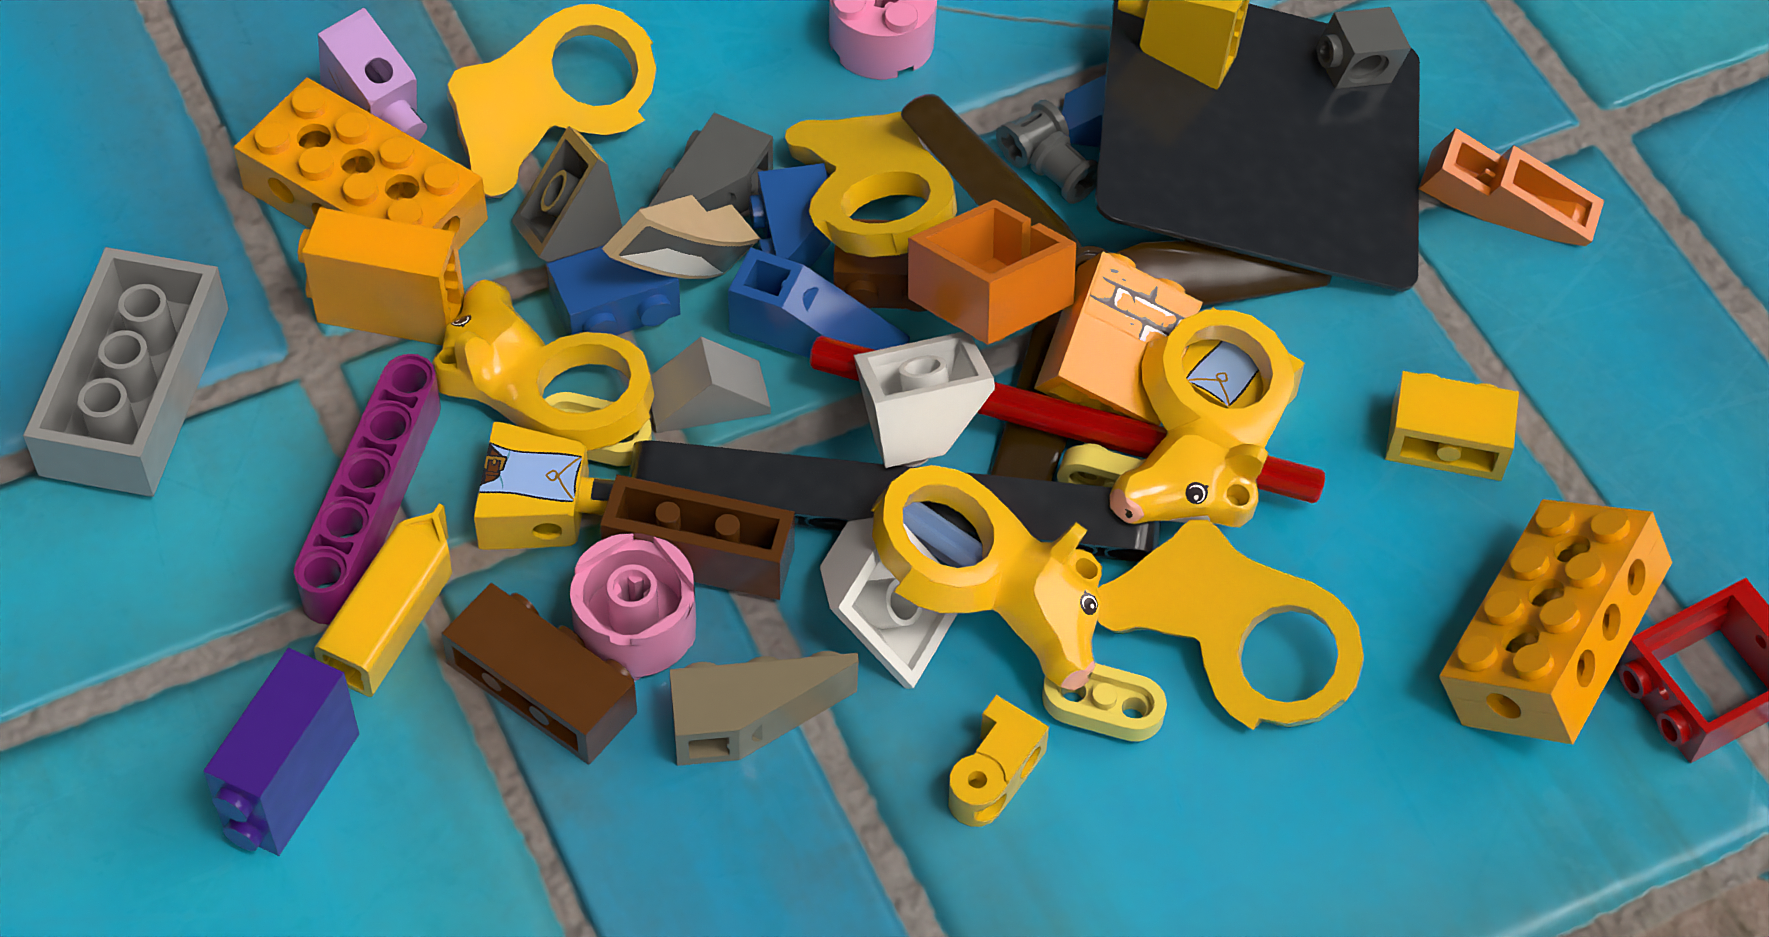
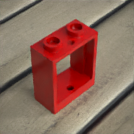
(1744, 621)

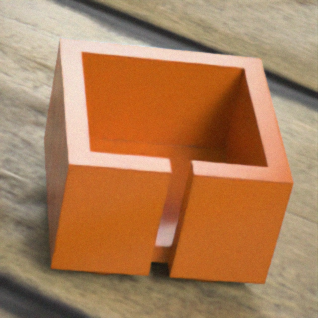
(991, 271)

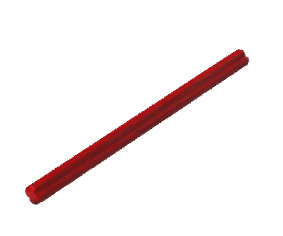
(1082, 423)

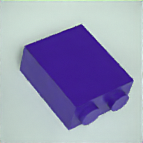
(282, 752)

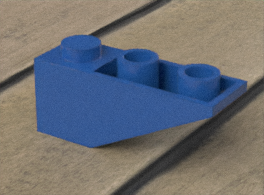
(793, 305)

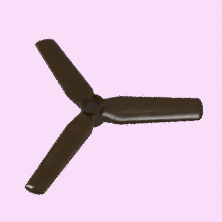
(1201, 269)

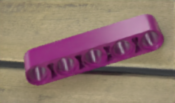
(368, 462)

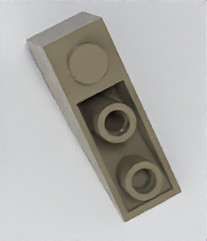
(744, 706)

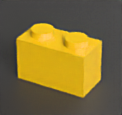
(1452, 425)

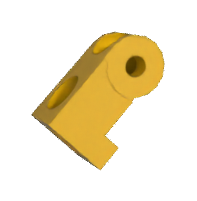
(991, 777)

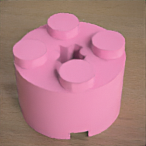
(882, 35)
(634, 603)

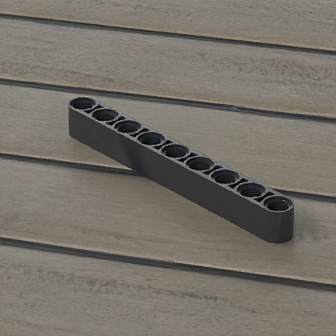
(835, 491)

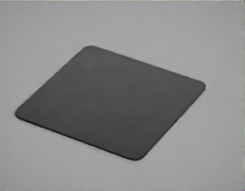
(1269, 158)

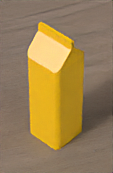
(388, 602)

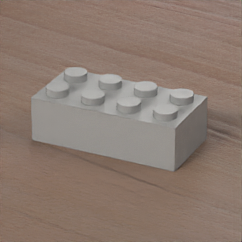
(127, 372)

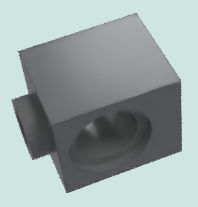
(1362, 47)

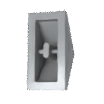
(707, 387)

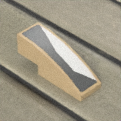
(683, 239)

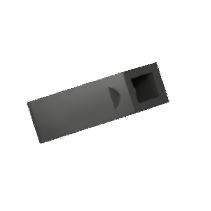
(719, 166)

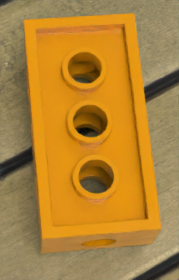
(342, 158)
(1556, 620)

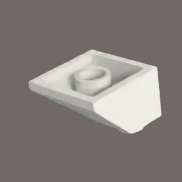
(922, 395)
(865, 601)

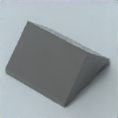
(570, 202)

